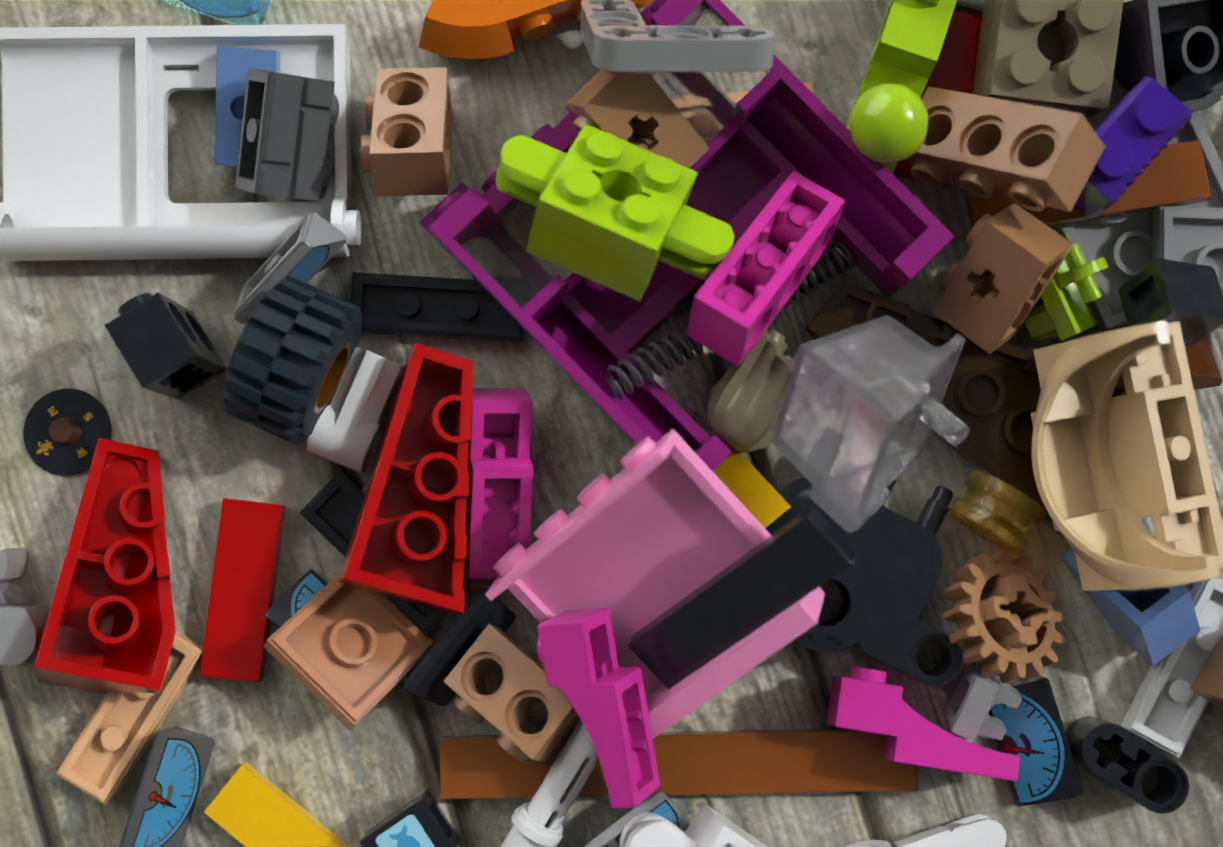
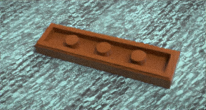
(1172, 179)

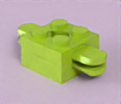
(611, 210)

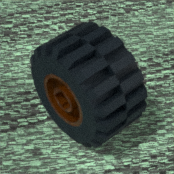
(291, 359)

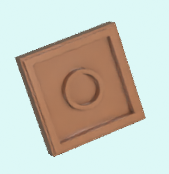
(349, 649)

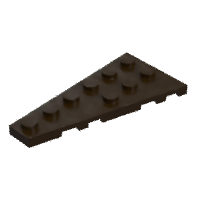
(985, 391)

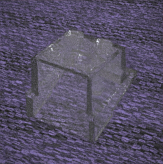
(864, 413)

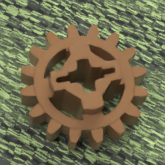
(1004, 617)

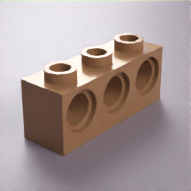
(1006, 149)

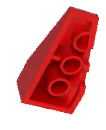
(114, 595)

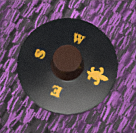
(65, 430)

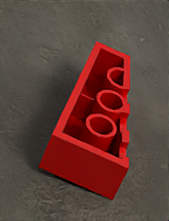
(414, 508)

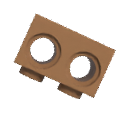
(409, 132)
(508, 707)

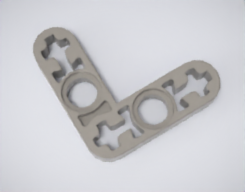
(624, 43)

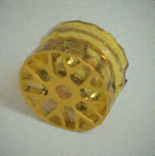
(996, 512)

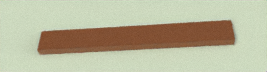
(696, 765)

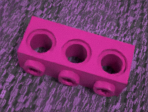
(764, 268)

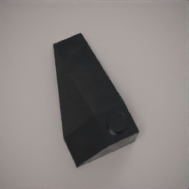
(1176, 46)

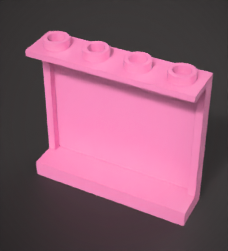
(642, 550)

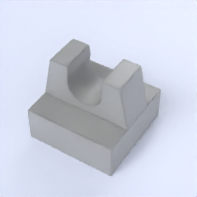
(972, 700)

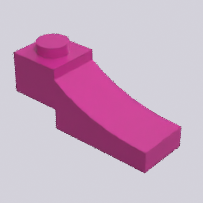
(498, 477)
(608, 698)
(873, 706)

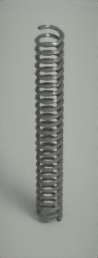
(697, 347)

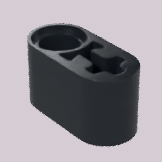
(1128, 772)

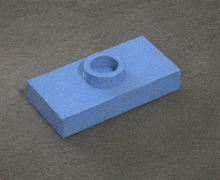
(230, 95)

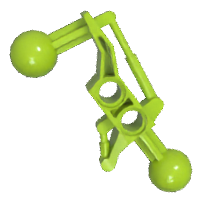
(888, 113)

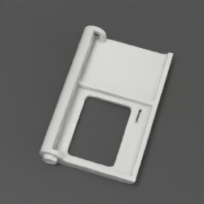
(93, 142)

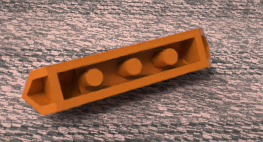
(488, 26)

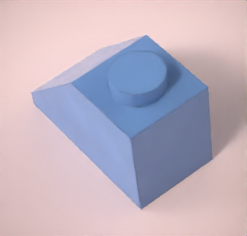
(1148, 619)

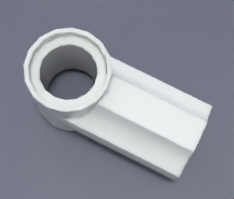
(351, 424)

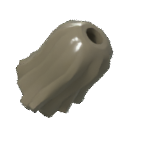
(747, 398)

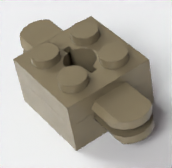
(1026, 56)

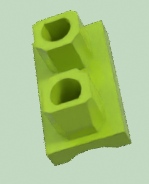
(1067, 299)

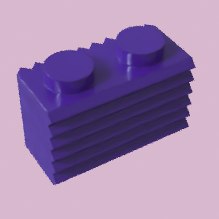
(1132, 139)

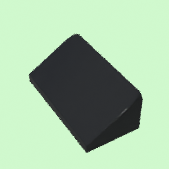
(430, 673)

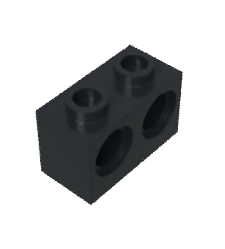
(164, 345)

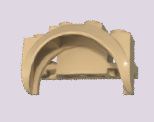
(1126, 459)

